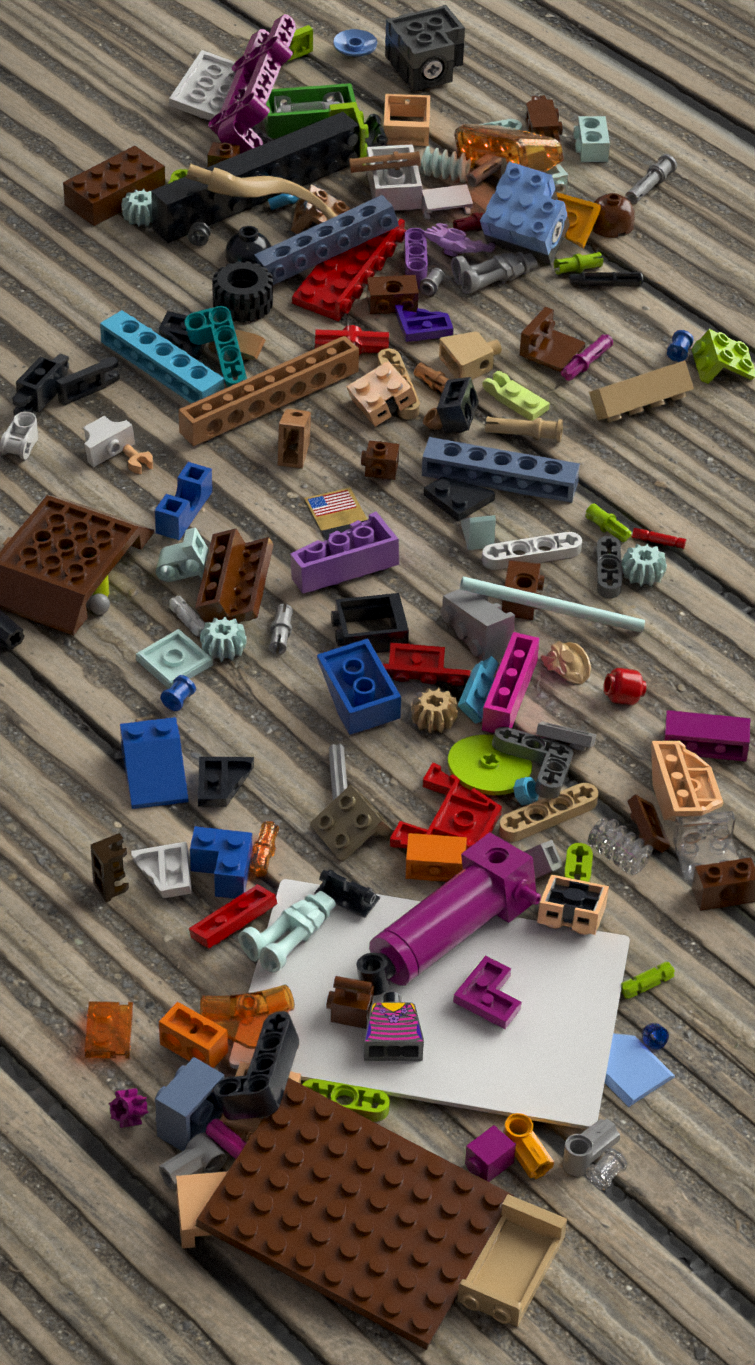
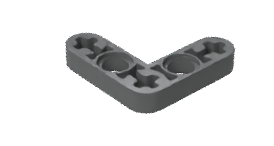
(547, 752)

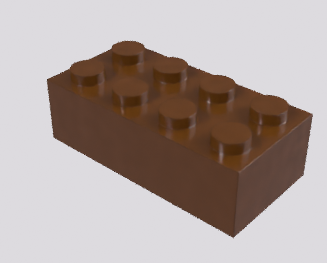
(100, 190)

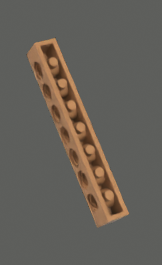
(268, 390)

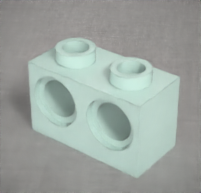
(592, 139)

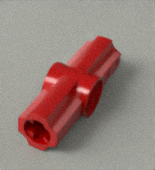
(365, 340)

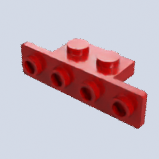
(422, 663)

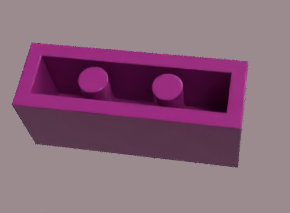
(709, 734)

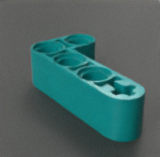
(217, 326)

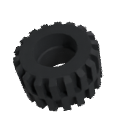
(243, 290)

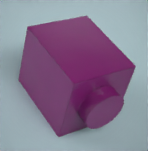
(490, 1154)

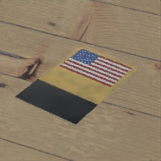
(335, 510)

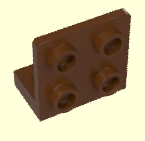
(547, 346)

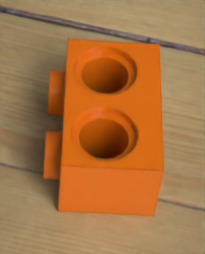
(193, 1035)

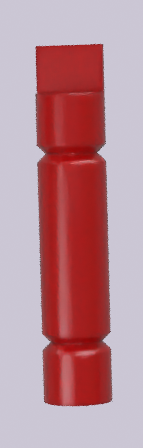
(659, 538)

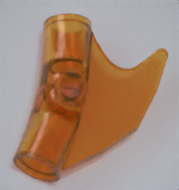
(246, 1012)

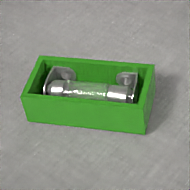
(302, 107)

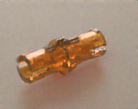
(264, 848)

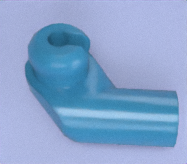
(282, 200)

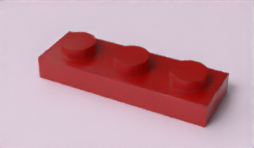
(233, 916)

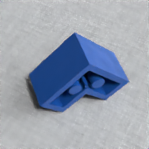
(225, 855)

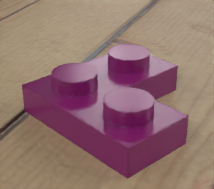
(483, 996)

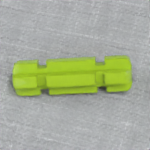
(647, 980)

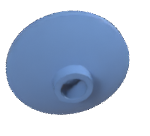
(355, 42)

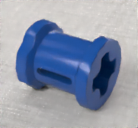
(681, 342)
(178, 692)

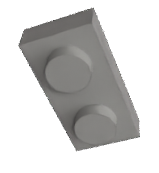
(577, 739)

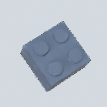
(187, 1103)

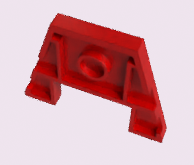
(461, 814)

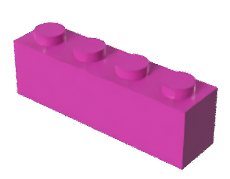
(510, 682)

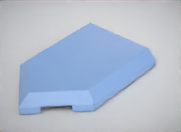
(634, 1069)

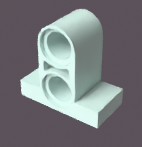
(183, 559)

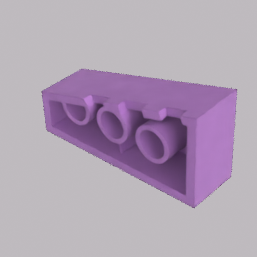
(345, 555)

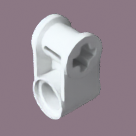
(20, 435)

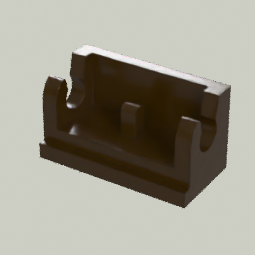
(108, 866)

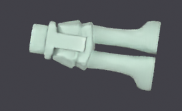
(299, 919)

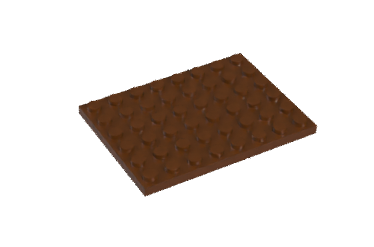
(355, 1213)

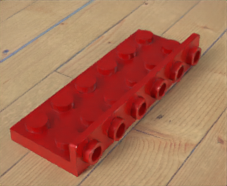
(341, 279)

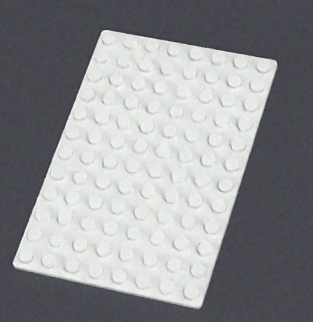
(541, 1065)

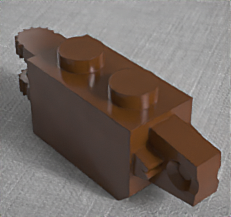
(543, 117)

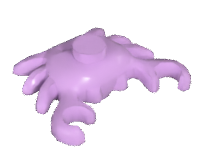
(455, 240)

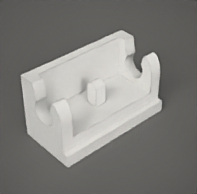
(445, 199)

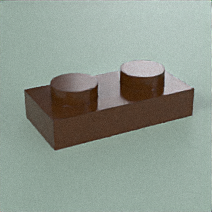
(648, 823)

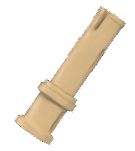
(536, 428)

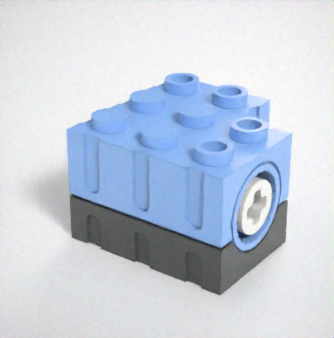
(526, 214)

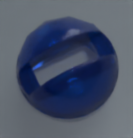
(659, 1032)

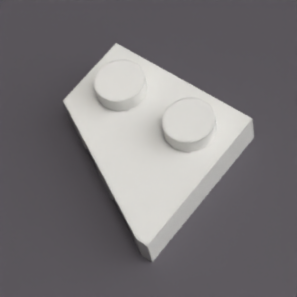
(166, 868)

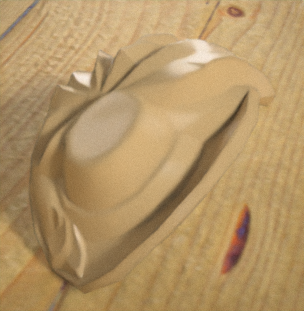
(568, 661)

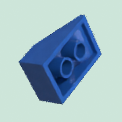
(360, 686)
(153, 763)

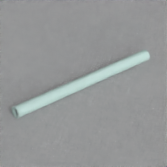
(552, 604)

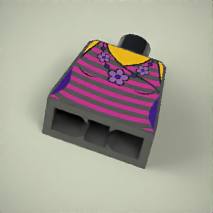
(393, 1031)

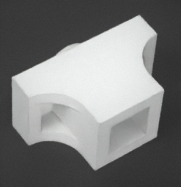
(106, 439)

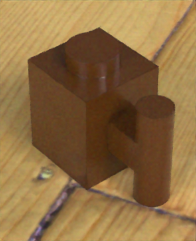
(350, 1002)

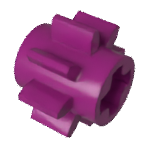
(128, 1108)

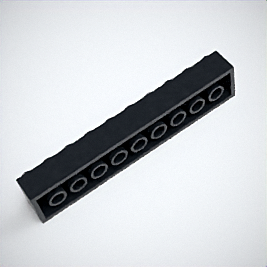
(297, 157)

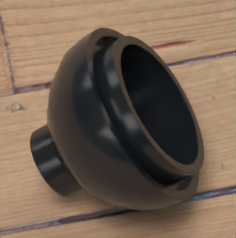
(245, 245)

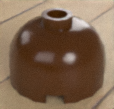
(615, 216)

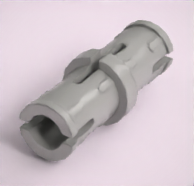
(281, 629)

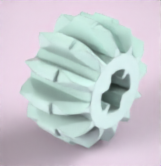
(137, 207)
(644, 565)
(223, 638)

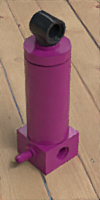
(493, 883)

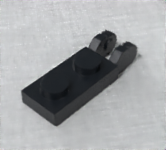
(87, 381)

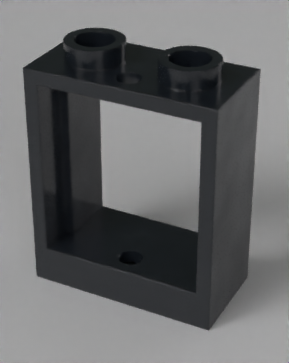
(367, 609)

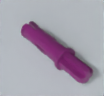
(581, 361)

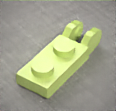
(515, 396)

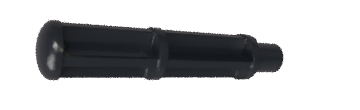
(607, 279)

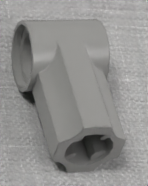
(586, 1147)
(199, 1157)

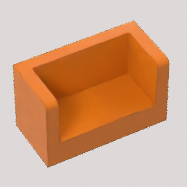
(434, 857)

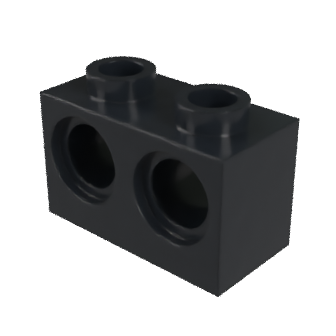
(457, 405)

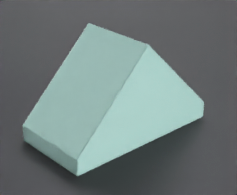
(479, 531)

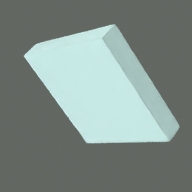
(173, 657)

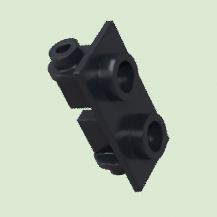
(376, 132)
(346, 894)

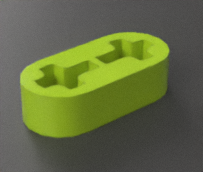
(573, 867)

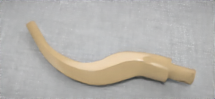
(228, 184)

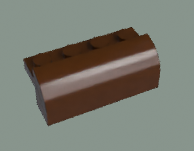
(233, 577)

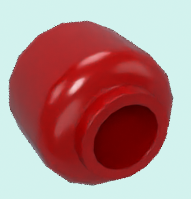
(624, 686)

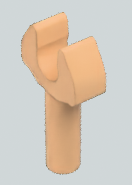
(136, 459)

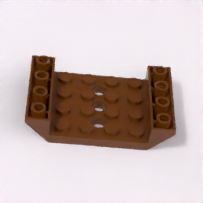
(55, 583)

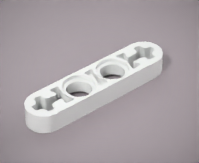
(568, 545)

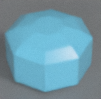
(525, 791)

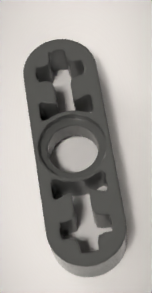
(609, 574)

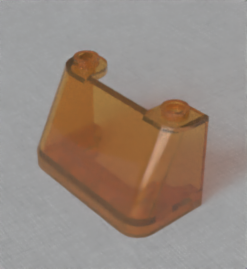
(513, 144)

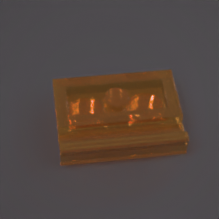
(108, 1030)

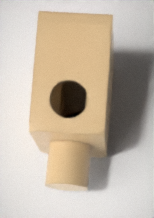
(468, 354)

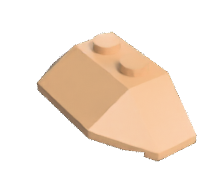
(682, 781)

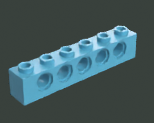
(159, 357)

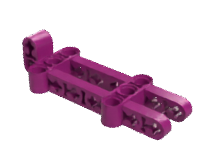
(255, 68)

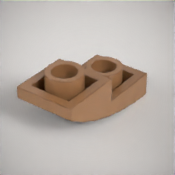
(249, 345)

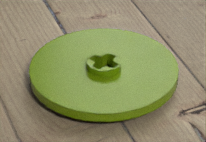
(470, 763)

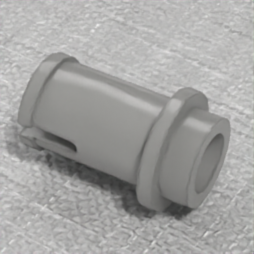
(430, 284)

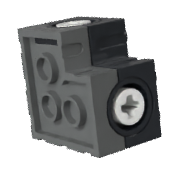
(425, 46)

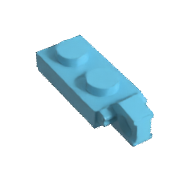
(477, 689)

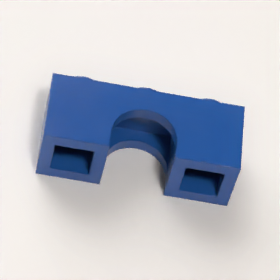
(177, 512)

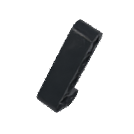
(263, 1087)

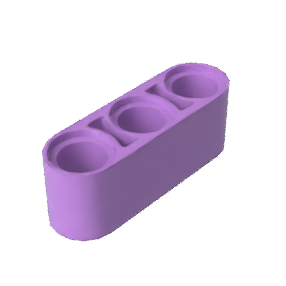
(415, 254)

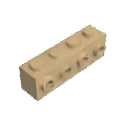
(640, 391)

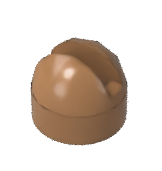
(432, 419)

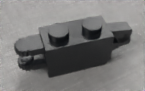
(39, 384)

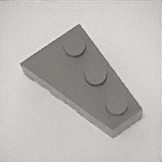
(478, 623)

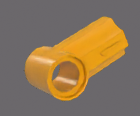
(528, 1149)

